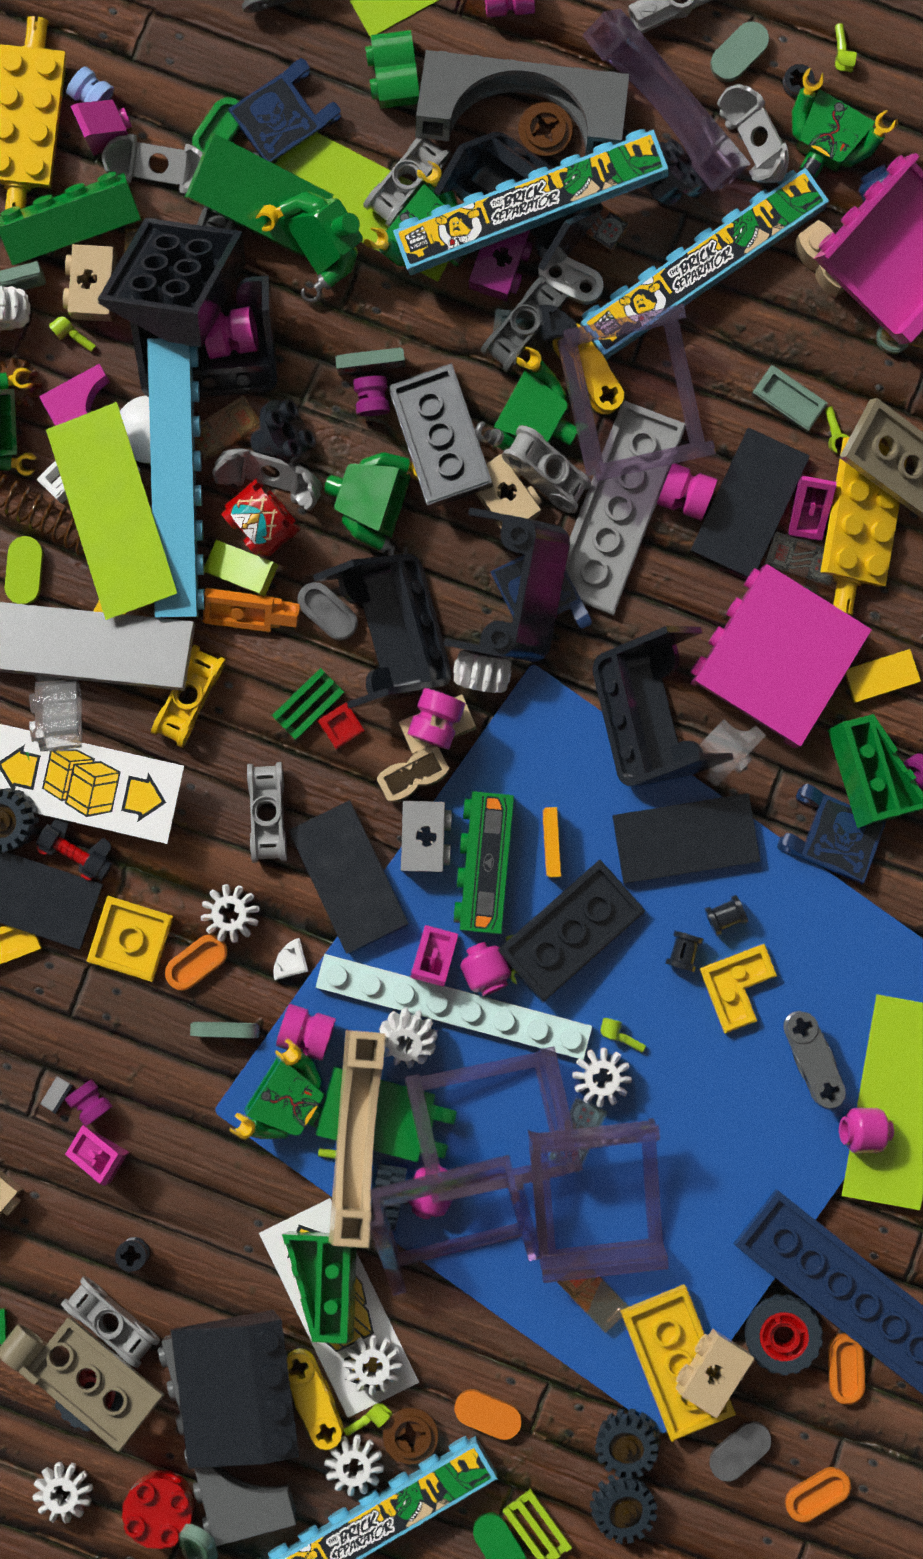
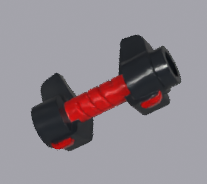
(91, 863)

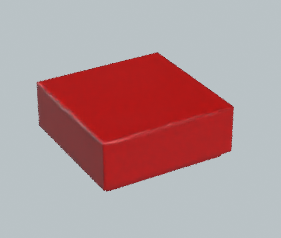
(341, 726)

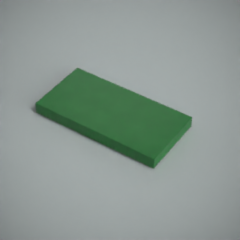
(241, 184)

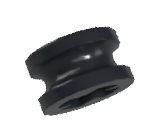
(799, 70)

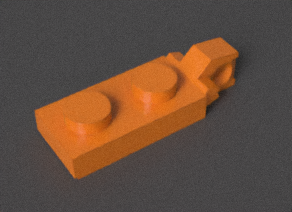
(248, 610)

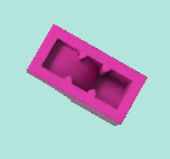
(74, 396)

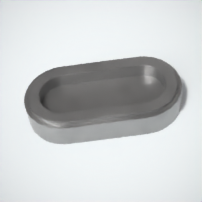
(327, 611)
(740, 1451)

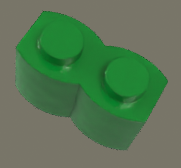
(394, 69)

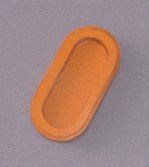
(196, 962)
(846, 1369)
(487, 1414)
(817, 1494)

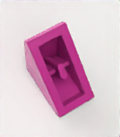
(811, 507)
(434, 955)
(96, 1155)

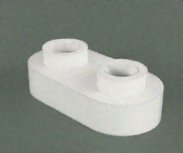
(572, 277)

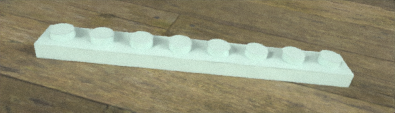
(453, 1006)

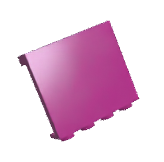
(881, 251)
(780, 654)

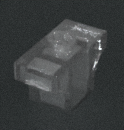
(729, 740)

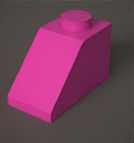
(100, 123)

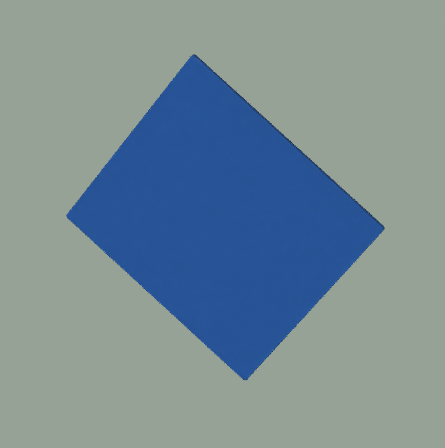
(724, 1103)

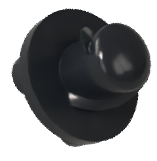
(680, 178)
(283, 433)

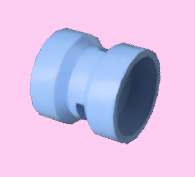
(87, 88)

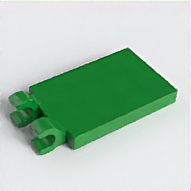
(394, 1120)

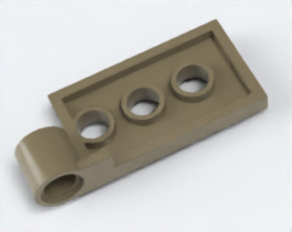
(888, 471)
(33, 1360)

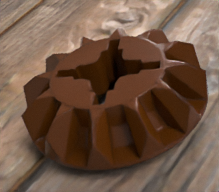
(551, 115)
(25, 399)
(400, 1448)

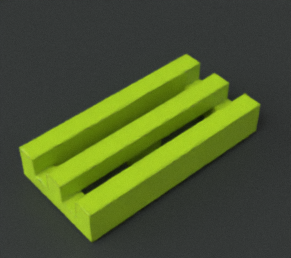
(554, 1553)

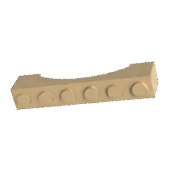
(355, 1139)

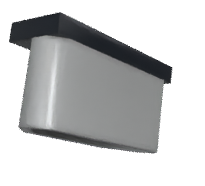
(56, 1094)

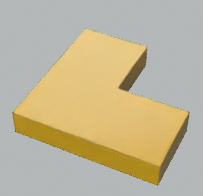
(727, 985)

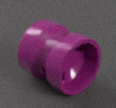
(371, 396)
(87, 1101)

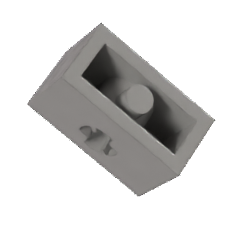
(414, 818)

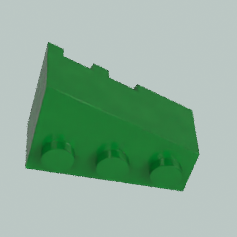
(873, 773)
(325, 1284)

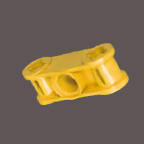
(598, 378)
(184, 715)
(314, 1399)

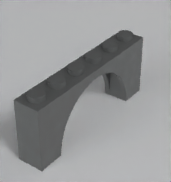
(458, 81)
(232, 1505)

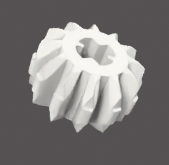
(13, 308)
(482, 671)
(220, 919)
(412, 1027)
(594, 1068)
(362, 1357)
(344, 1457)
(69, 1482)

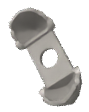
(746, 111)
(133, 158)
(239, 464)

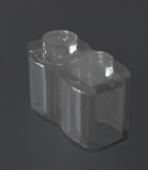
(57, 715)

